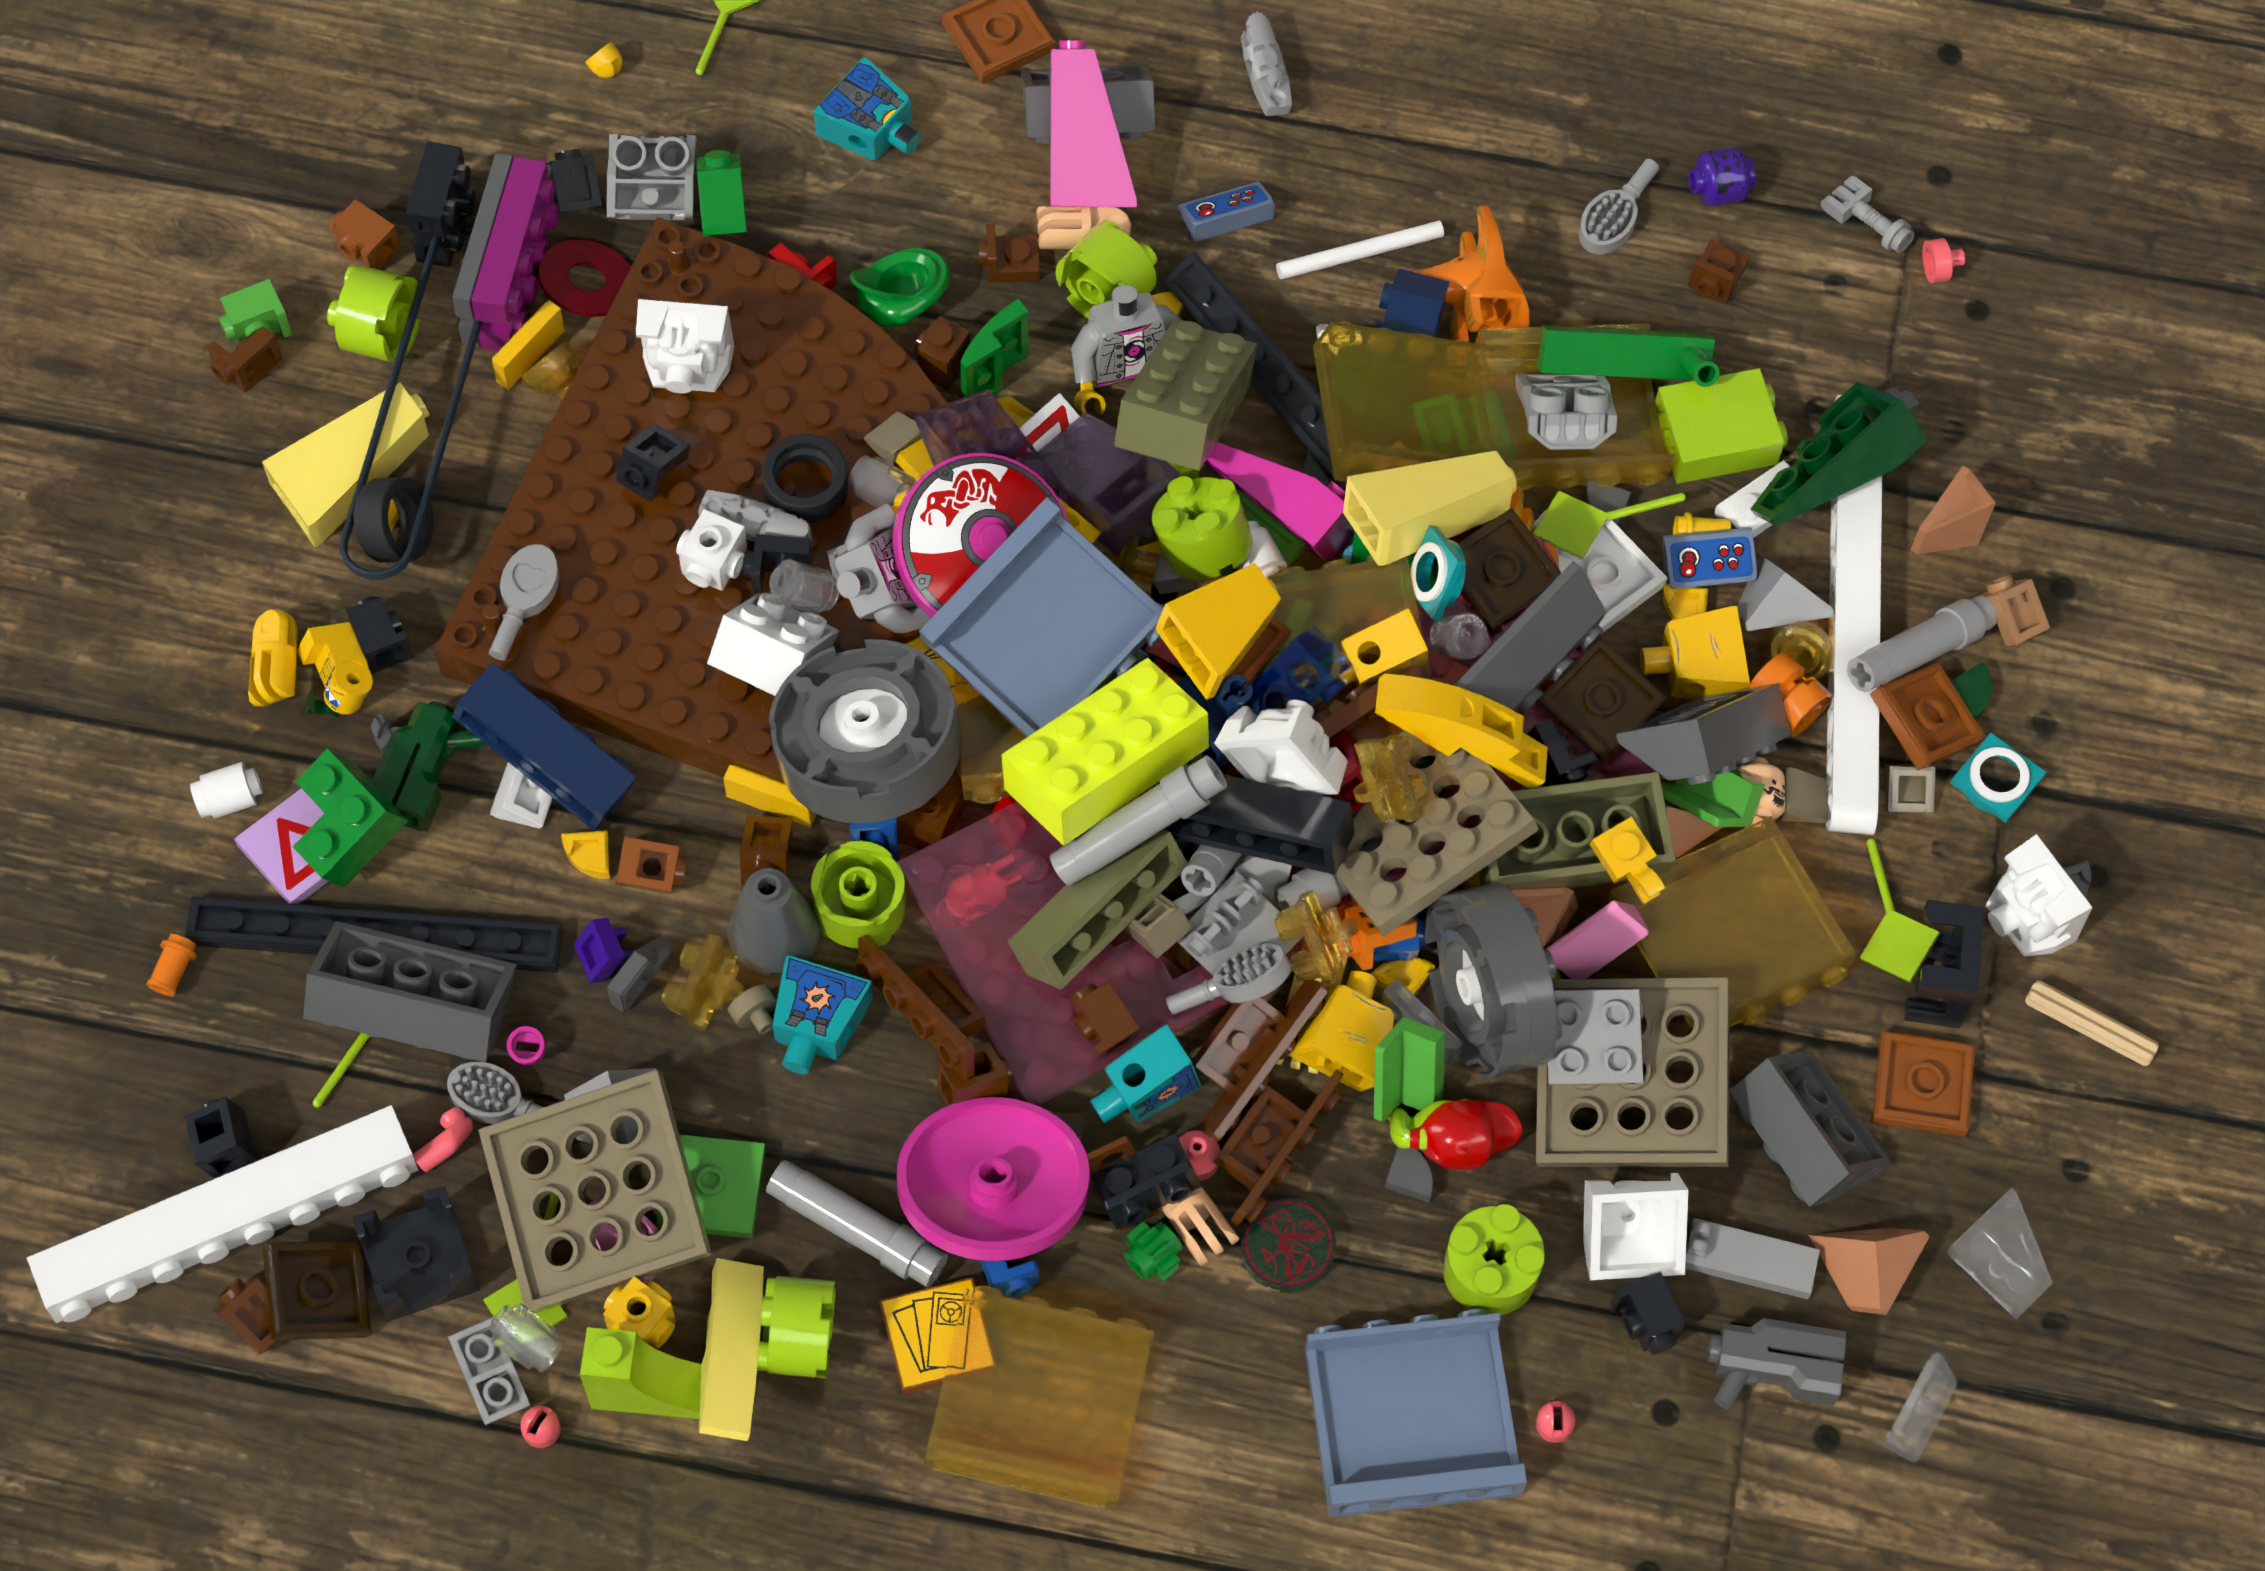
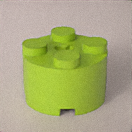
(1102, 263)
(373, 312)
(1201, 527)
(835, 890)
(1497, 1234)
(797, 1326)

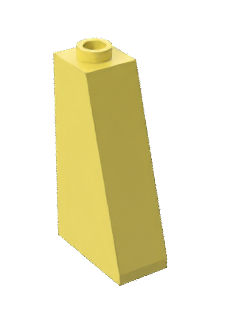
(322, 469)
(1398, 504)

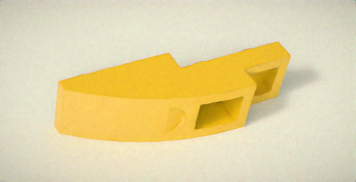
(1458, 718)

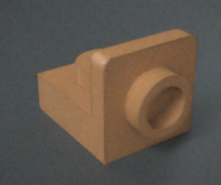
(2017, 609)

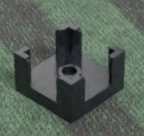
(1959, 973)
(416, 1257)

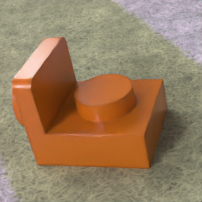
(1369, 937)

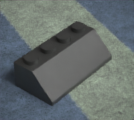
(1539, 643)
(1710, 734)
(408, 991)

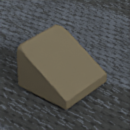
(893, 437)
(1908, 788)
(1804, 797)

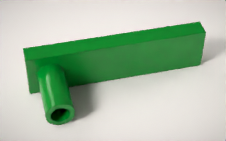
(1628, 354)

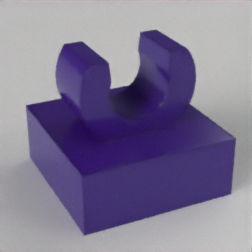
(601, 950)

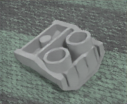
(651, 178)
(1567, 409)

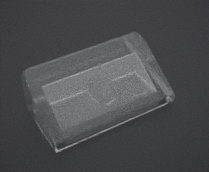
(1922, 1409)

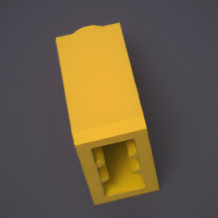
(1218, 625)

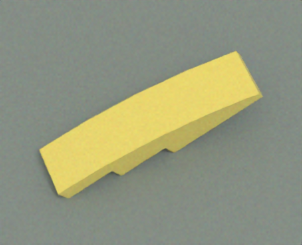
(731, 1350)

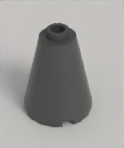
(771, 923)

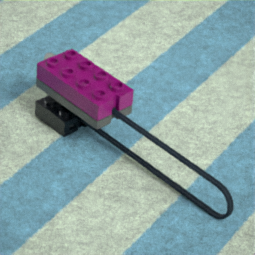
(491, 285)

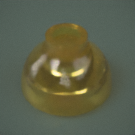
(553, 372)
(1807, 645)

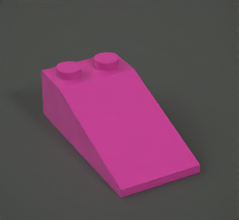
(1291, 497)

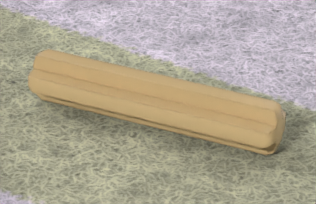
(2092, 1023)

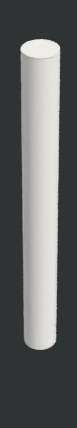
(1360, 250)

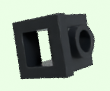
(379, 634)
(220, 1137)
(1650, 1313)

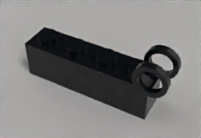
(1272, 824)

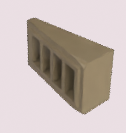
(1159, 926)

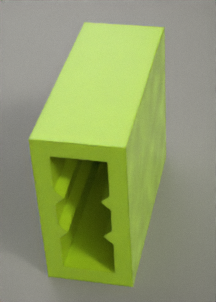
(1720, 426)

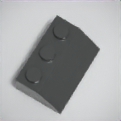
(1128, 91)
(1808, 1127)

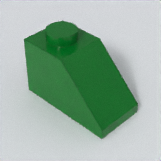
(721, 193)

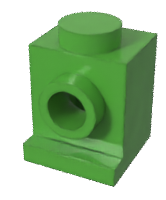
(251, 309)

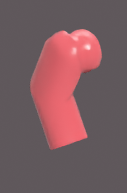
(447, 1142)

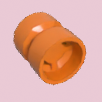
(1802, 697)

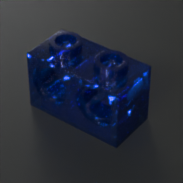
(1294, 678)

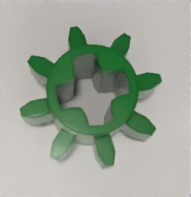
(1153, 1251)

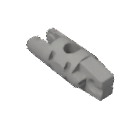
(1266, 66)
(755, 516)

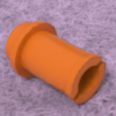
(171, 964)

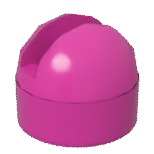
(526, 1035)

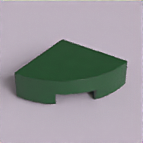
(1974, 688)

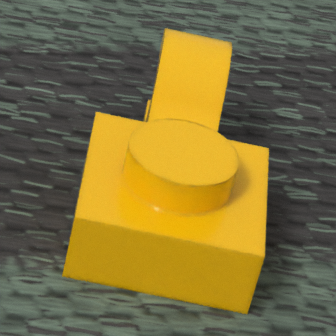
(1626, 854)

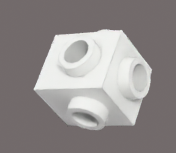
(712, 551)

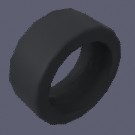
(801, 448)
(372, 520)

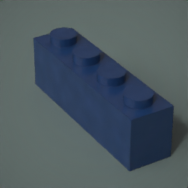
(544, 746)

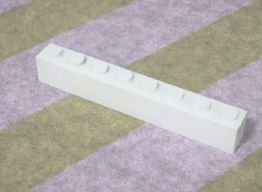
(222, 1215)

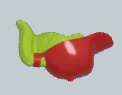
(1457, 1132)

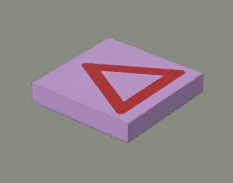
(271, 848)

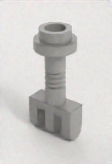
(1853, 200)

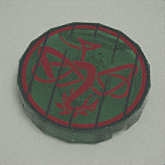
(1288, 1245)

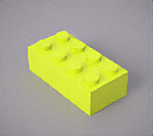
(1105, 751)

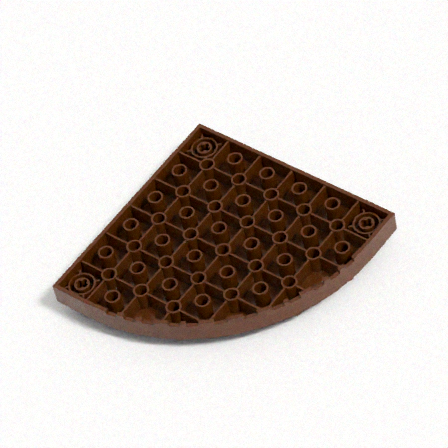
(626, 628)

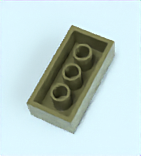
(1185, 394)
(1568, 822)

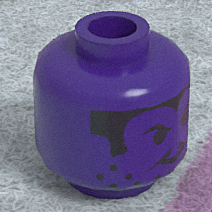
(1722, 177)

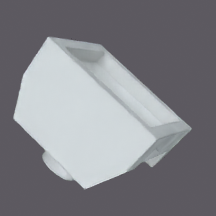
(685, 344)
(1283, 749)
(2037, 902)
(1635, 1228)

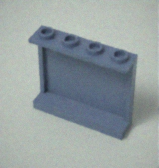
(1043, 622)
(1413, 1414)

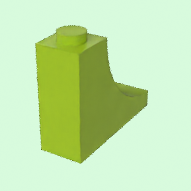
(633, 1377)

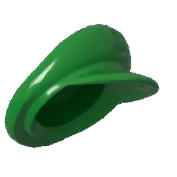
(900, 286)

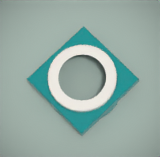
(1450, 573)
(1997, 803)

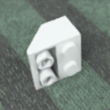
(768, 641)

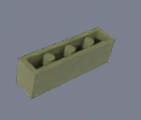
(1095, 910)

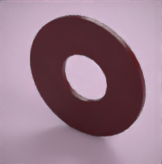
(565, 255)

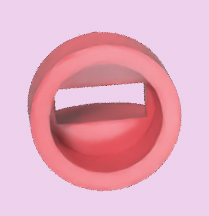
(1545, 1422)
(548, 1430)

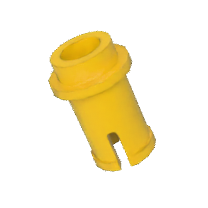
(1689, 524)

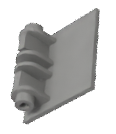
(1232, 921)
(1598, 1037)

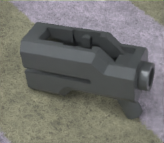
(1779, 1355)

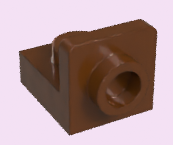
(1009, 257)
(1718, 271)
(249, 361)
(765, 845)
(247, 1312)

